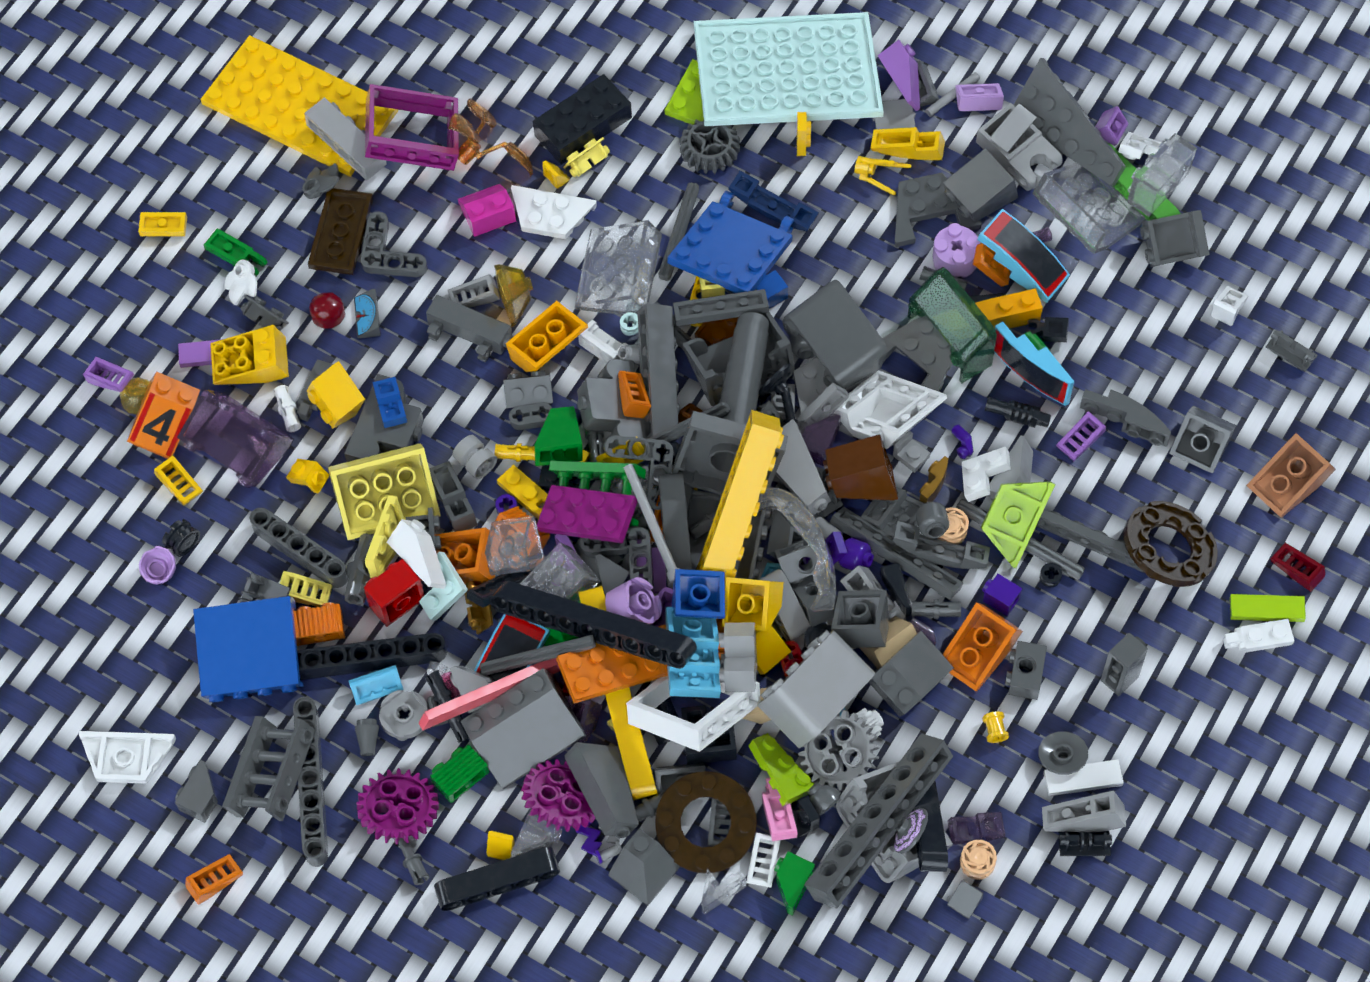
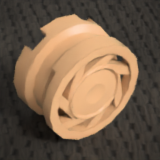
(957, 526)
(978, 859)

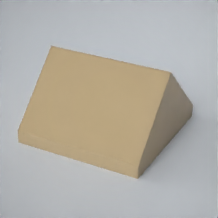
(899, 634)

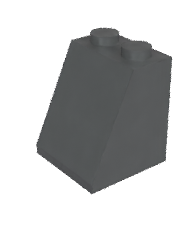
(980, 187)

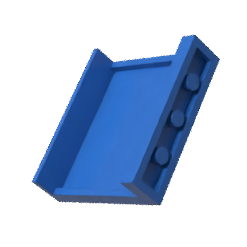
(247, 648)

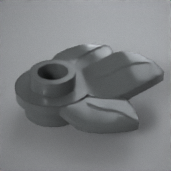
(320, 182)

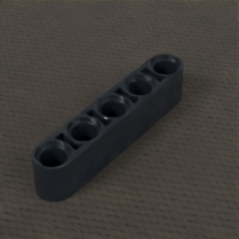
(932, 845)
(496, 878)

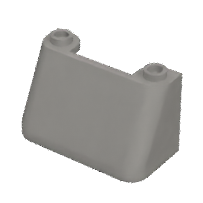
(889, 863)

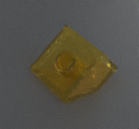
(513, 290)

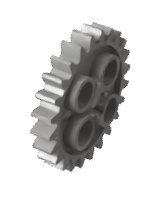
(858, 742)

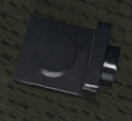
(806, 817)

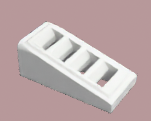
(763, 838)

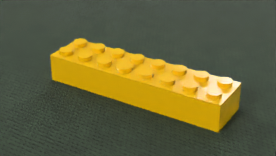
(742, 494)

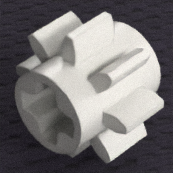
(872, 719)

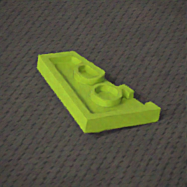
(783, 771)

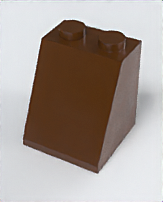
(860, 470)

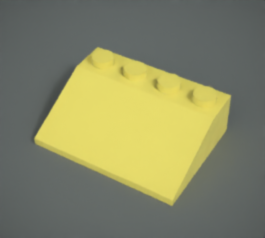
(365, 484)

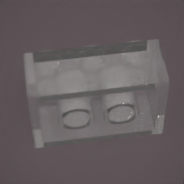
(1161, 174)
(562, 574)

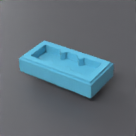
(375, 685)

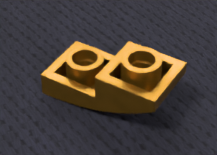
(936, 478)

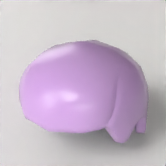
(157, 565)

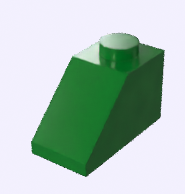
(791, 877)

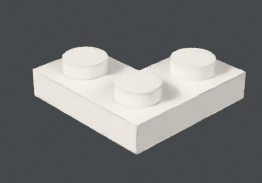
(1135, 145)
(979, 469)

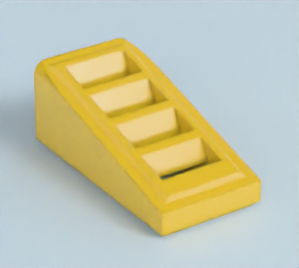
(166, 466)

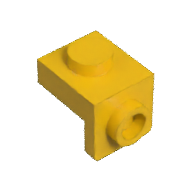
(309, 474)

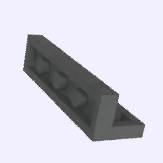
(720, 307)

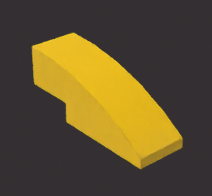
(908, 143)

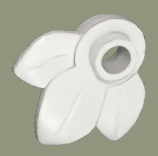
(241, 281)

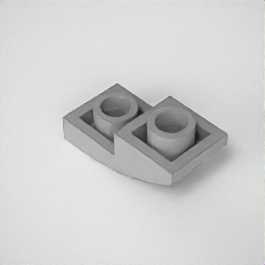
(1013, 127)

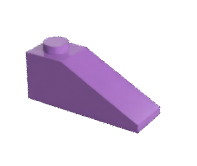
(903, 70)

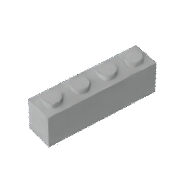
(342, 136)

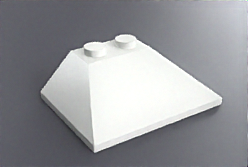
(887, 407)

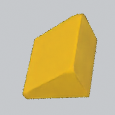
(554, 174)
(499, 845)

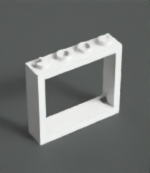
(696, 736)

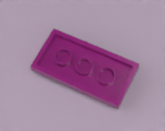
(587, 513)

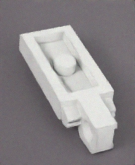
(1260, 636)

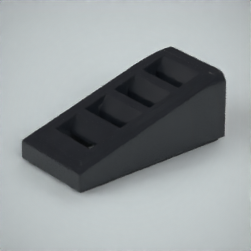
(894, 581)

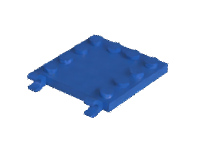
(731, 247)

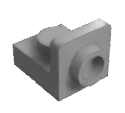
(910, 452)

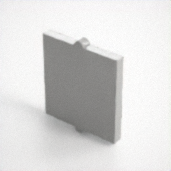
(896, 115)

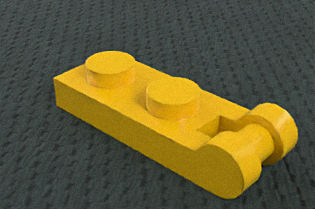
(523, 490)

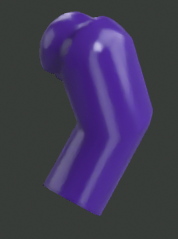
(965, 438)

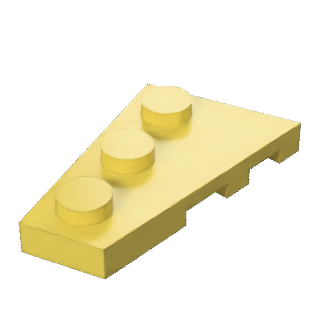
(380, 552)

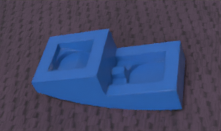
(389, 402)

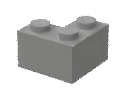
(740, 657)

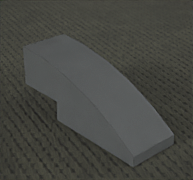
(452, 497)

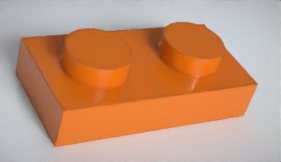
(984, 261)

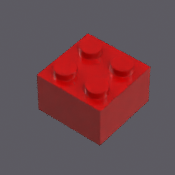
(394, 592)

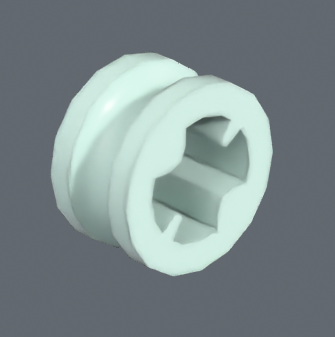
(629, 331)

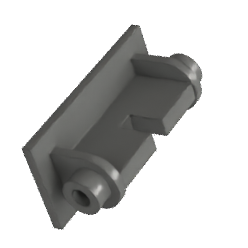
(256, 308)
(1291, 350)

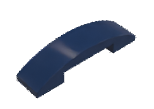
(771, 205)

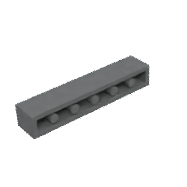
(658, 366)

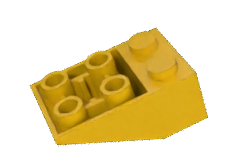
(250, 357)

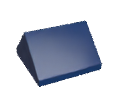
(699, 594)

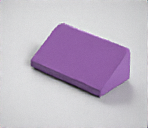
(1112, 125)

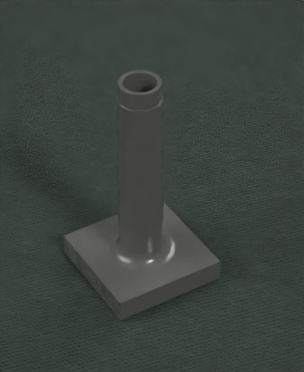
(713, 441)

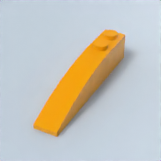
(1012, 308)

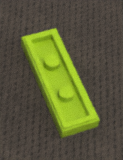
(1267, 607)

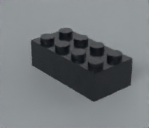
(582, 117)

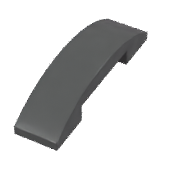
(938, 551)

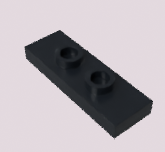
(482, 593)

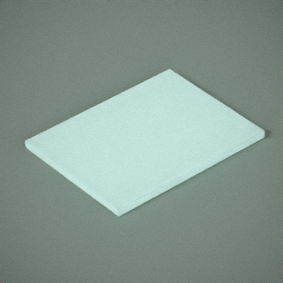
(787, 66)

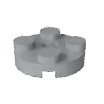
(389, 714)

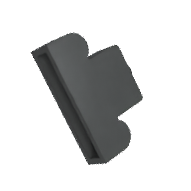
(601, 403)
(371, 436)

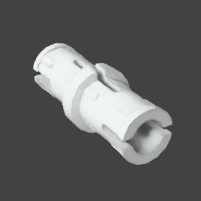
(287, 408)

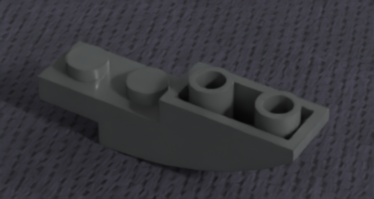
(1136, 418)

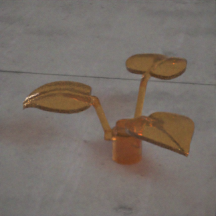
(471, 146)

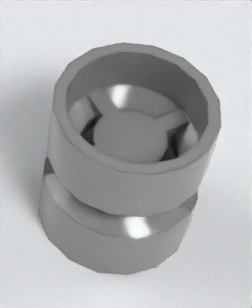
(471, 454)

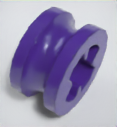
(506, 498)

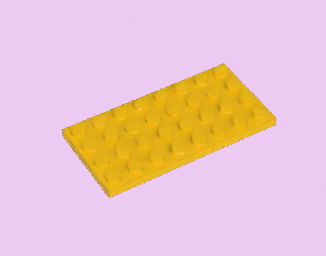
(275, 90)

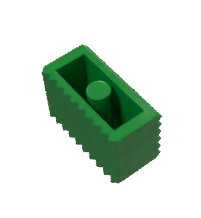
(459, 773)

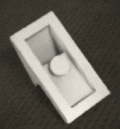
(1228, 305)

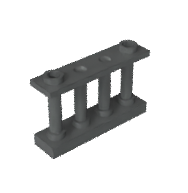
(252, 760)

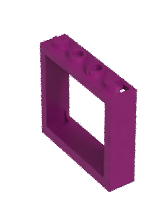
(408, 151)

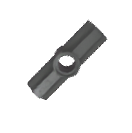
(358, 573)

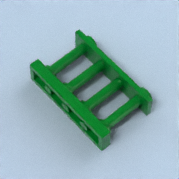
(588, 470)

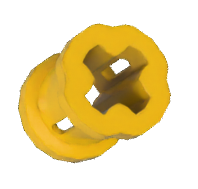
(995, 727)

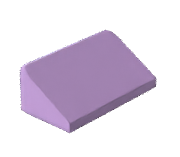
(979, 97)

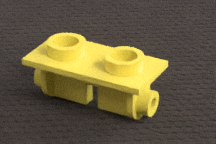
(593, 151)

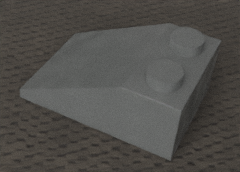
(910, 674)

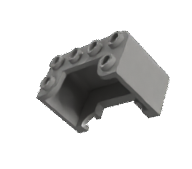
(815, 688)

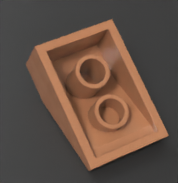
(1290, 476)

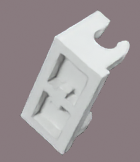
(600, 343)

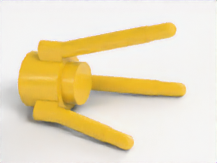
(866, 166)

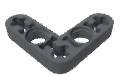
(379, 253)
(648, 455)
(634, 550)

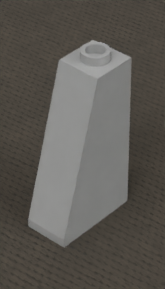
(799, 471)

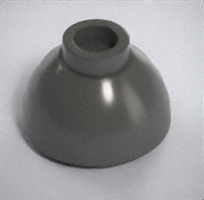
(823, 797)

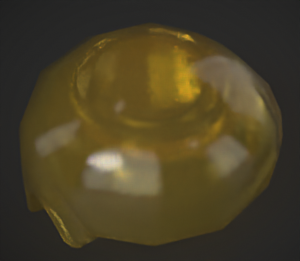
(133, 394)

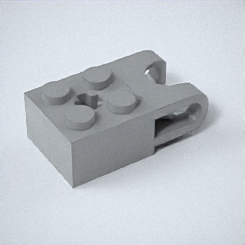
(1027, 151)

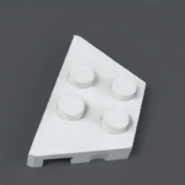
(549, 212)
(125, 756)

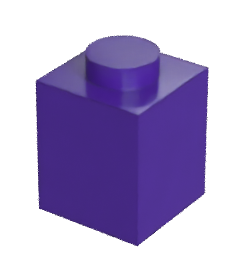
(1001, 594)

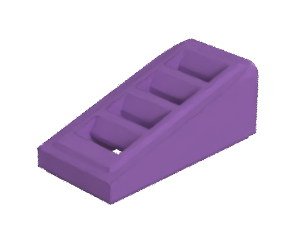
(98, 365)
(1089, 419)

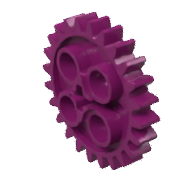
(556, 797)
(397, 806)

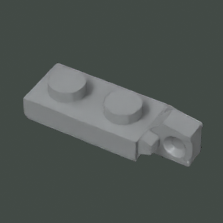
(823, 406)

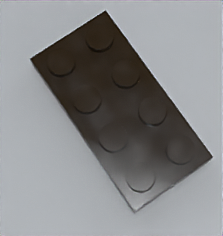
(340, 231)

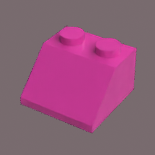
(488, 209)

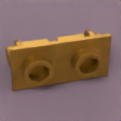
(479, 618)

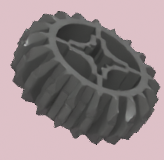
(712, 155)

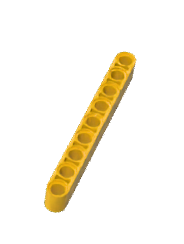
(628, 736)

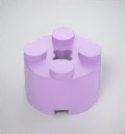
(955, 250)
(634, 601)

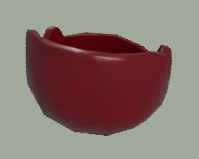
(327, 310)

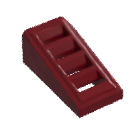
(1314, 569)

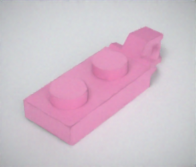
(779, 818)

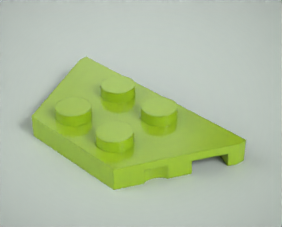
(1015, 516)

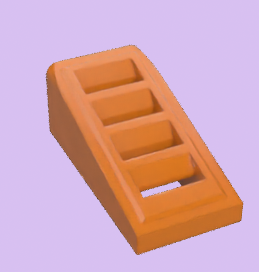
(633, 396)
(217, 885)

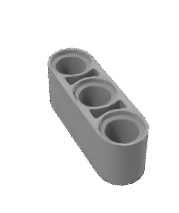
(791, 617)

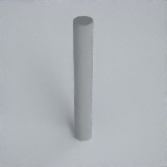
(947, 98)

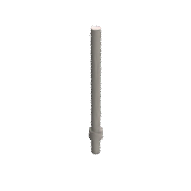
(651, 521)

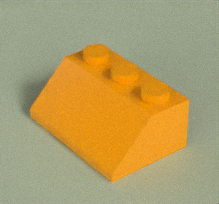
(544, 337)

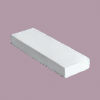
(1090, 777)

